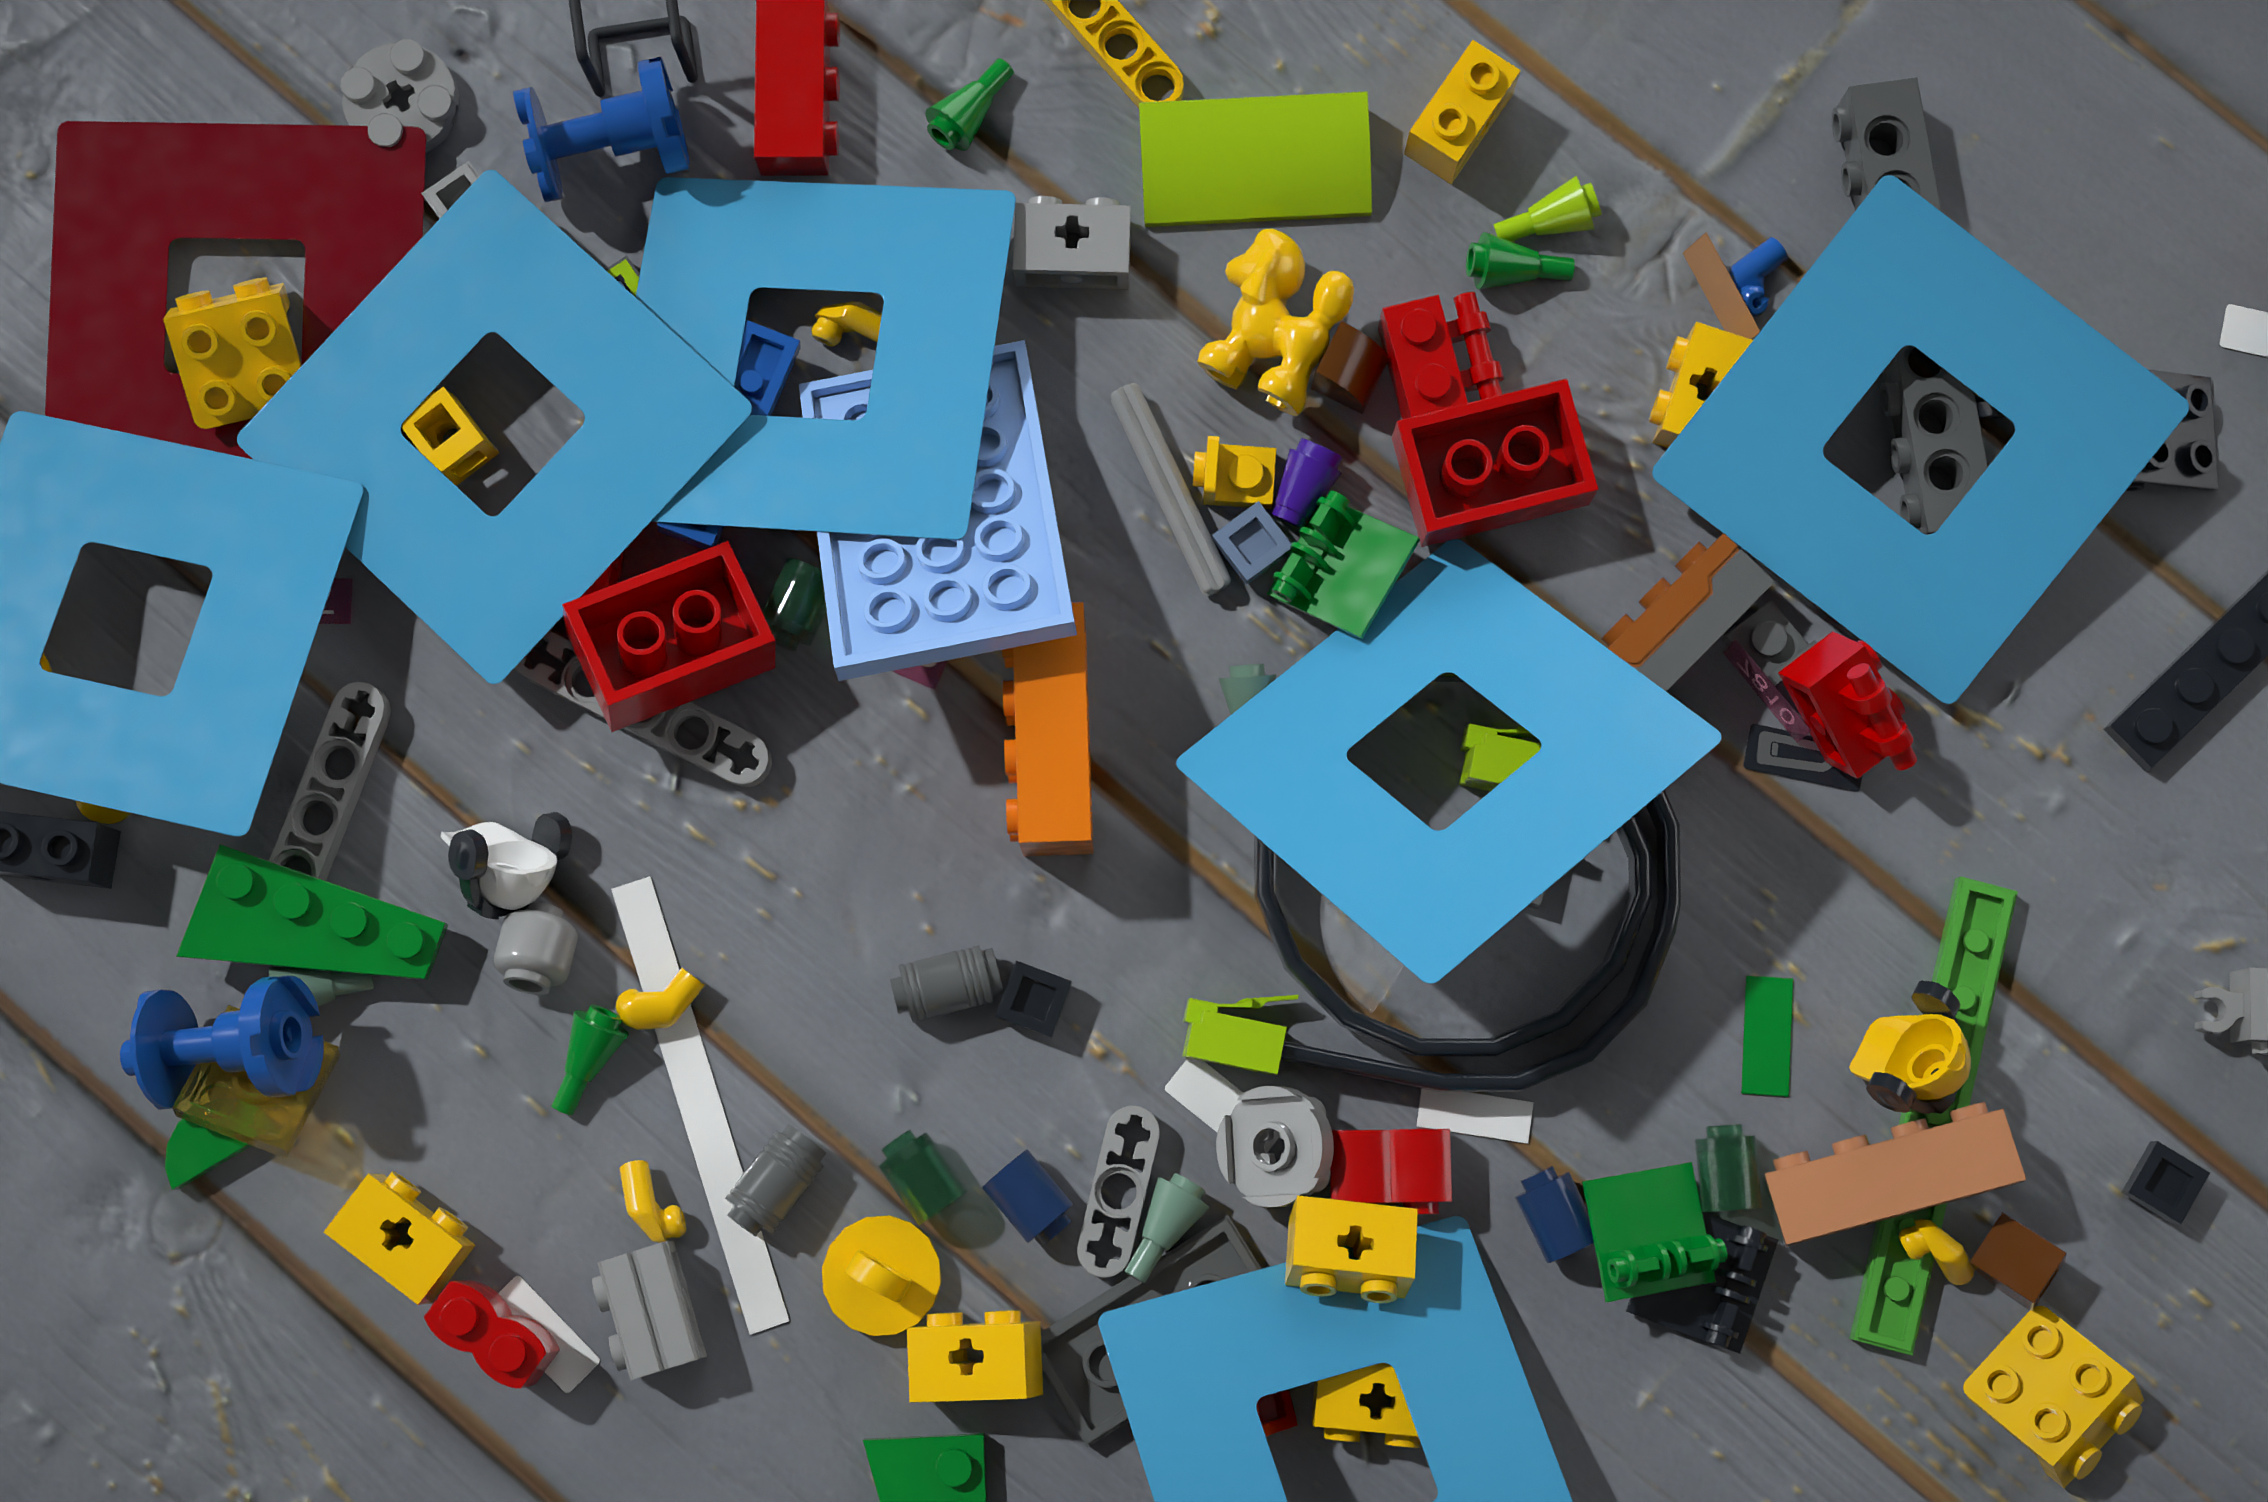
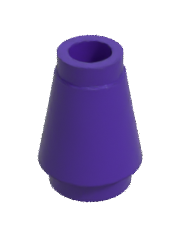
(1306, 477)

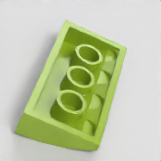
(1255, 159)

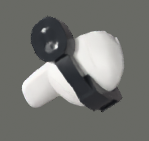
(503, 869)

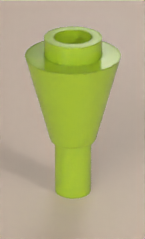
(1561, 211)

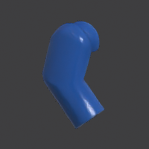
(1750, 272)

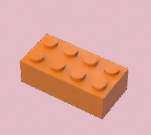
(1051, 745)

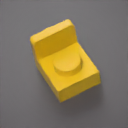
(1235, 474)

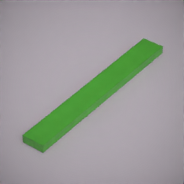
(1969, 967)

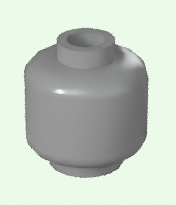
(535, 949)

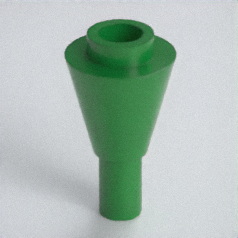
(958, 116)
(1503, 262)
(592, 1043)

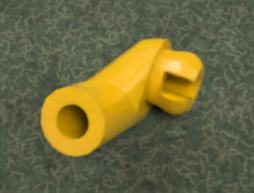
(845, 317)
(658, 1008)
(642, 1207)
(1948, 1253)

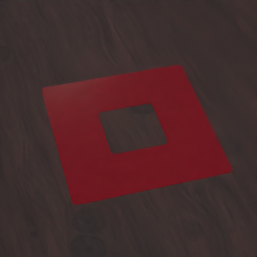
(143, 184)

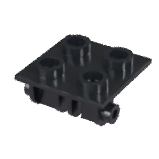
(2190, 450)
(1720, 1309)

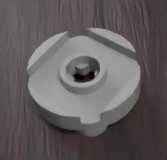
(403, 66)
(1307, 1142)

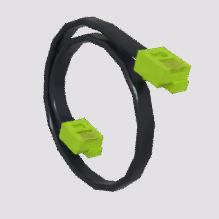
(1487, 762)

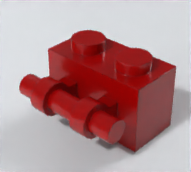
(1424, 359)
(1849, 706)

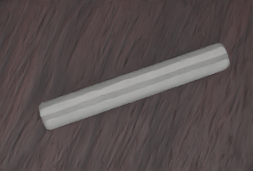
(1170, 489)

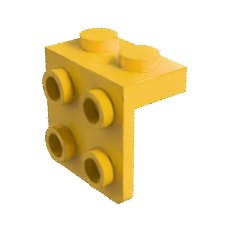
(232, 350)
(2055, 1394)

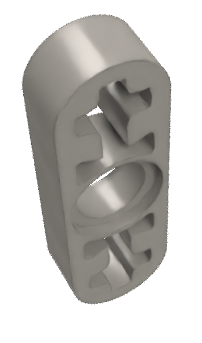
(1121, 1238)

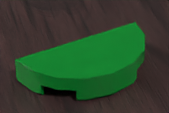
(196, 1151)

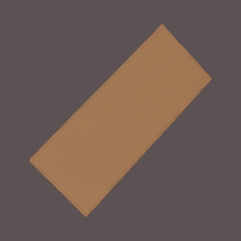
(1720, 288)

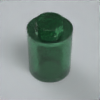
(796, 604)
(1728, 1169)
(921, 1176)

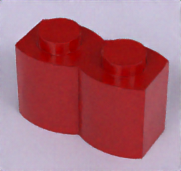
(1392, 1167)
(503, 1344)

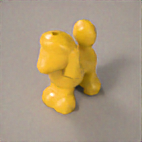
(1263, 327)

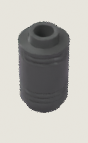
(947, 983)
(775, 1181)

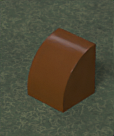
(1350, 368)
(2018, 1261)

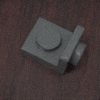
(1769, 640)

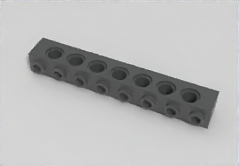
(1896, 115)

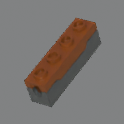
(1689, 614)

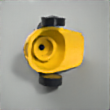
(1916, 1059)

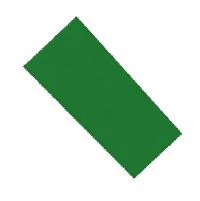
(1767, 1036)

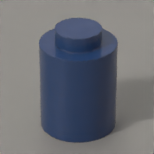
(1029, 1198)
(1555, 1213)

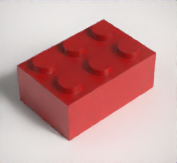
(1494, 462)
(669, 636)

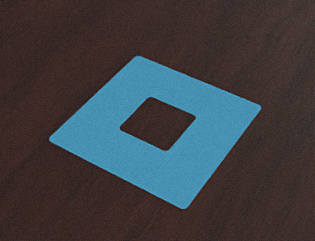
(941, 279)
(1920, 280)
(646, 429)
(272, 556)
(1420, 891)
(1209, 1353)

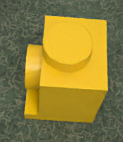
(459, 454)

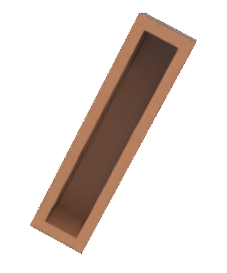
(1895, 1175)

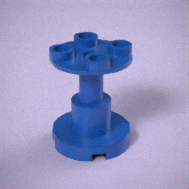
(626, 124)
(265, 1038)

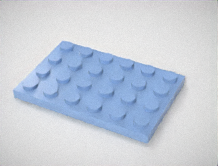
(948, 599)

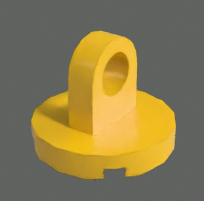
(881, 1275)

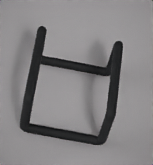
(592, 67)

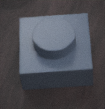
(1252, 543)

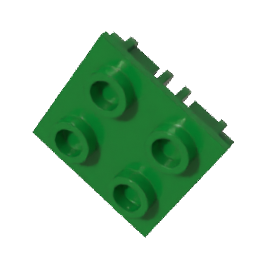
(1343, 565)
(1650, 1232)

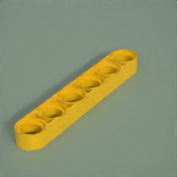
(1130, 72)

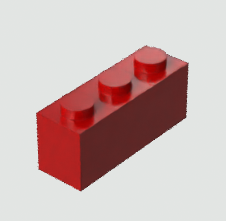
(795, 87)

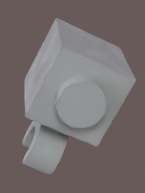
(2241, 1009)

